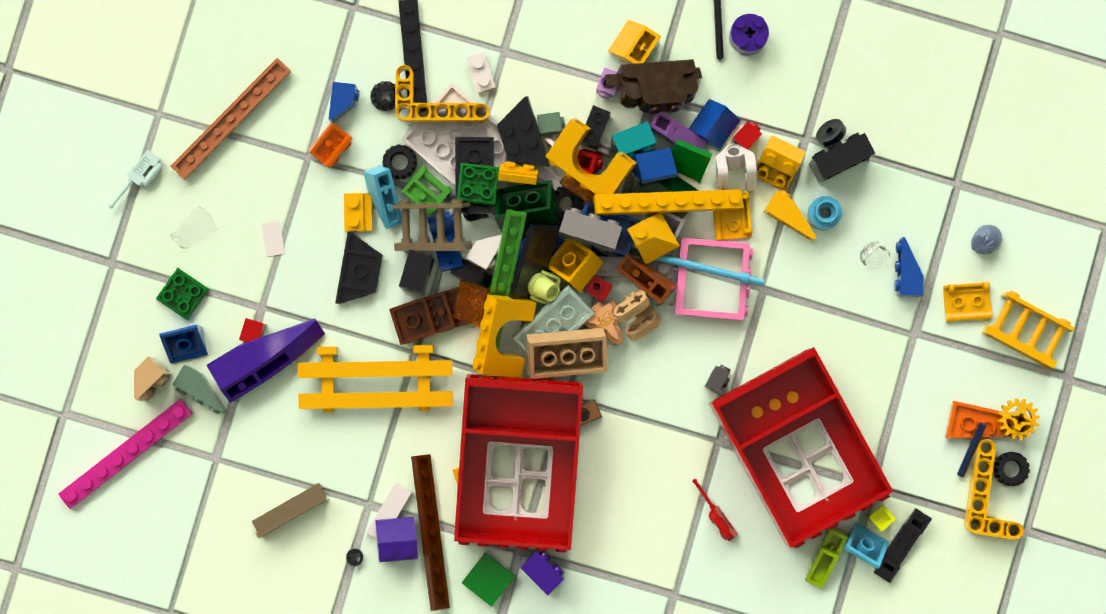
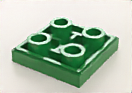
(690, 160)
(478, 184)
(182, 293)
(488, 579)

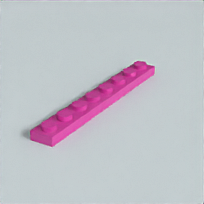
(125, 453)

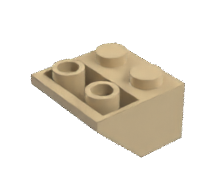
(148, 378)

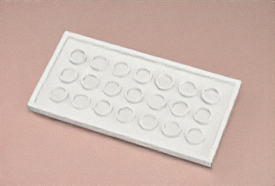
(437, 141)

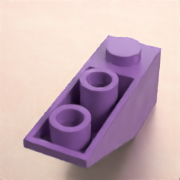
(671, 130)

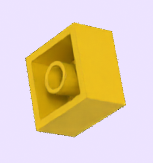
(574, 264)

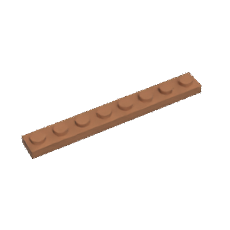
(230, 118)

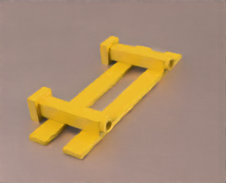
(328, 370)

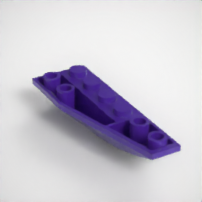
(262, 358)

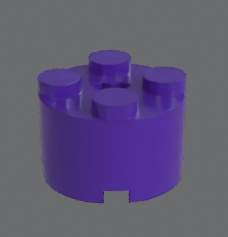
(755, 25)

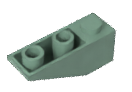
(197, 385)

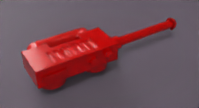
(718, 517)

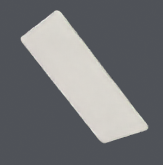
(273, 238)

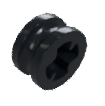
(355, 563)

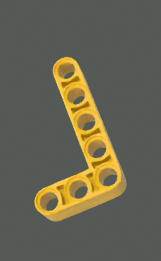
(433, 108)
(983, 497)

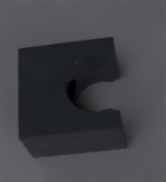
(416, 272)

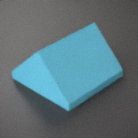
(866, 545)

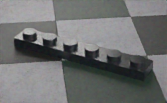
(413, 48)

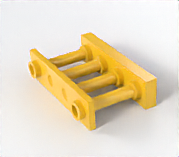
(1027, 349)

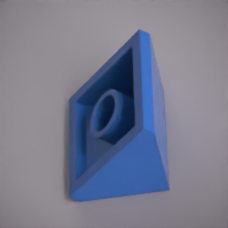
(714, 124)
(654, 165)
(184, 343)

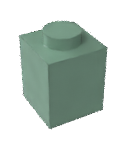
(550, 123)

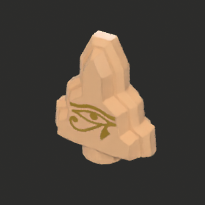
(606, 319)

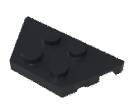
(522, 136)
(358, 271)

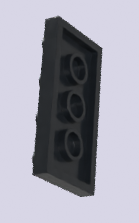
(473, 151)

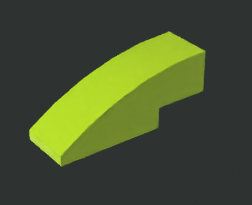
(826, 557)

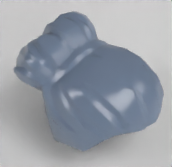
(986, 239)

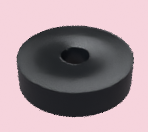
(831, 132)

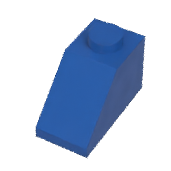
(342, 100)

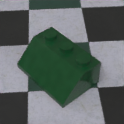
(667, 185)
(535, 200)

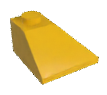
(653, 238)

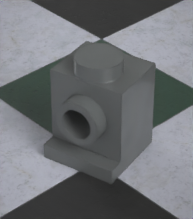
(718, 379)

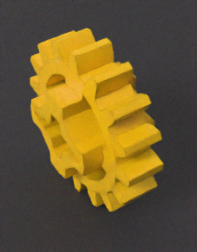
(1020, 411)

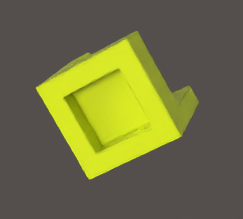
(881, 518)

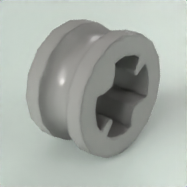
(605, 150)

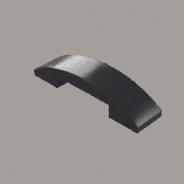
(902, 544)

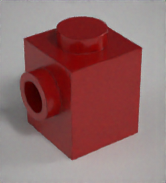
(590, 160)
(598, 288)

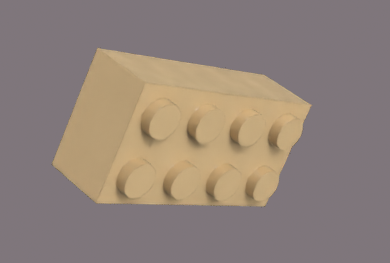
(566, 353)

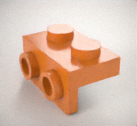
(330, 145)

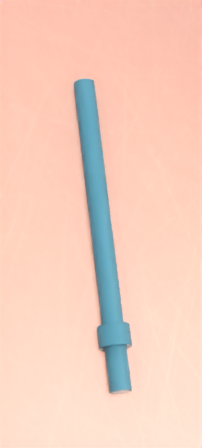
(743, 277)

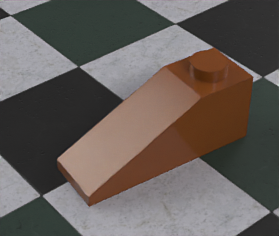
(646, 278)

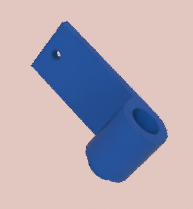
(447, 259)

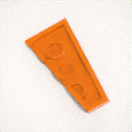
(966, 417)

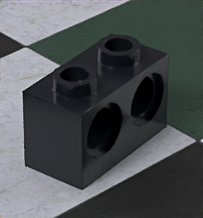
(597, 122)

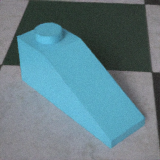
(383, 194)

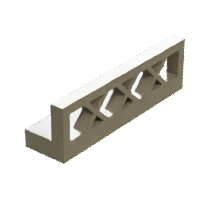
(289, 510)

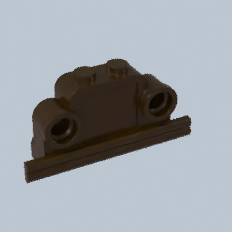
(656, 85)

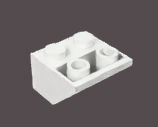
(484, 253)

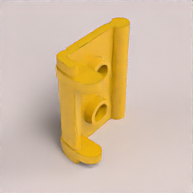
(733, 223)
(967, 302)

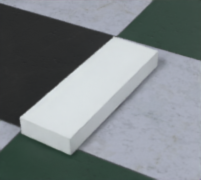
(391, 506)

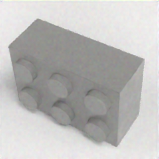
(590, 230)

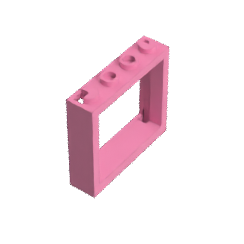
(681, 276)

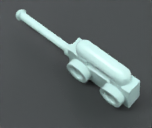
(138, 173)

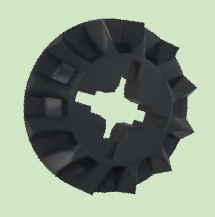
(383, 105)

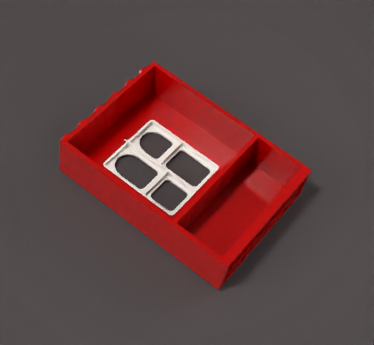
(818, 405)
(521, 416)

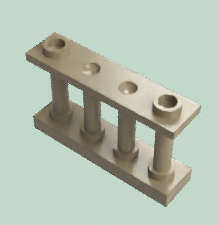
(424, 242)

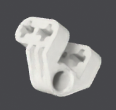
(734, 158)

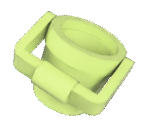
(542, 288)

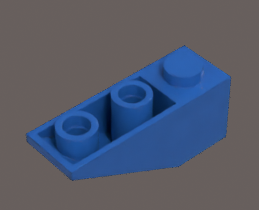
(910, 278)

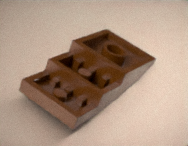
(426, 316)

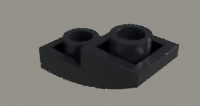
(472, 274)

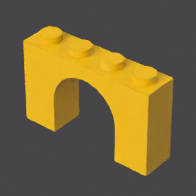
(564, 155)
(497, 312)

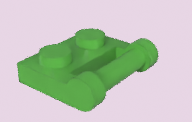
(421, 194)

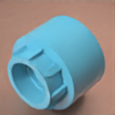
(817, 220)

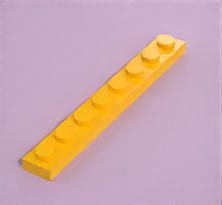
(668, 202)

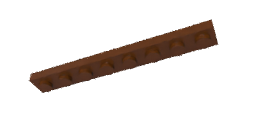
(430, 532)

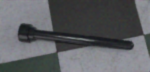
(718, 29)

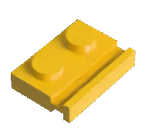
(516, 173)
(358, 212)

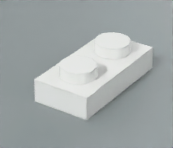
(480, 72)

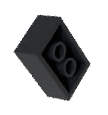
(841, 157)

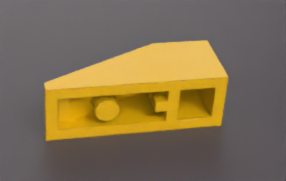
(786, 212)

